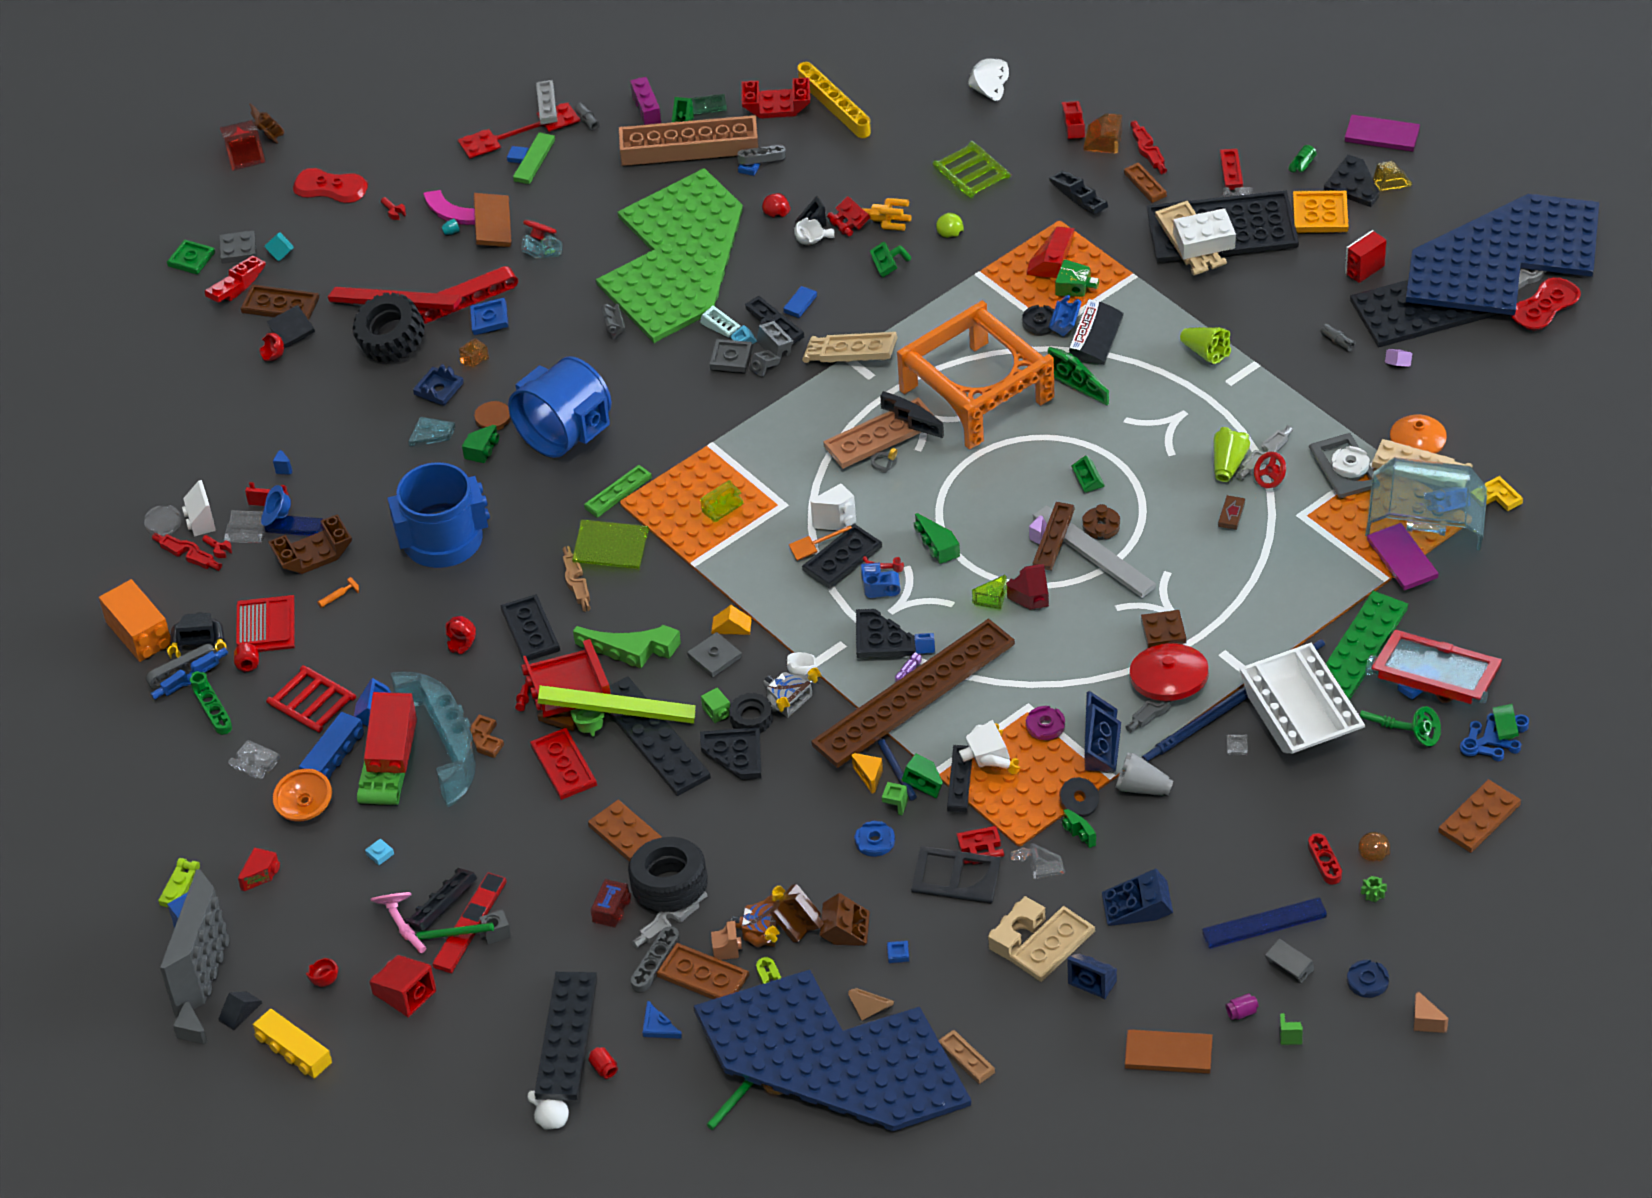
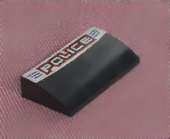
(1095, 332)

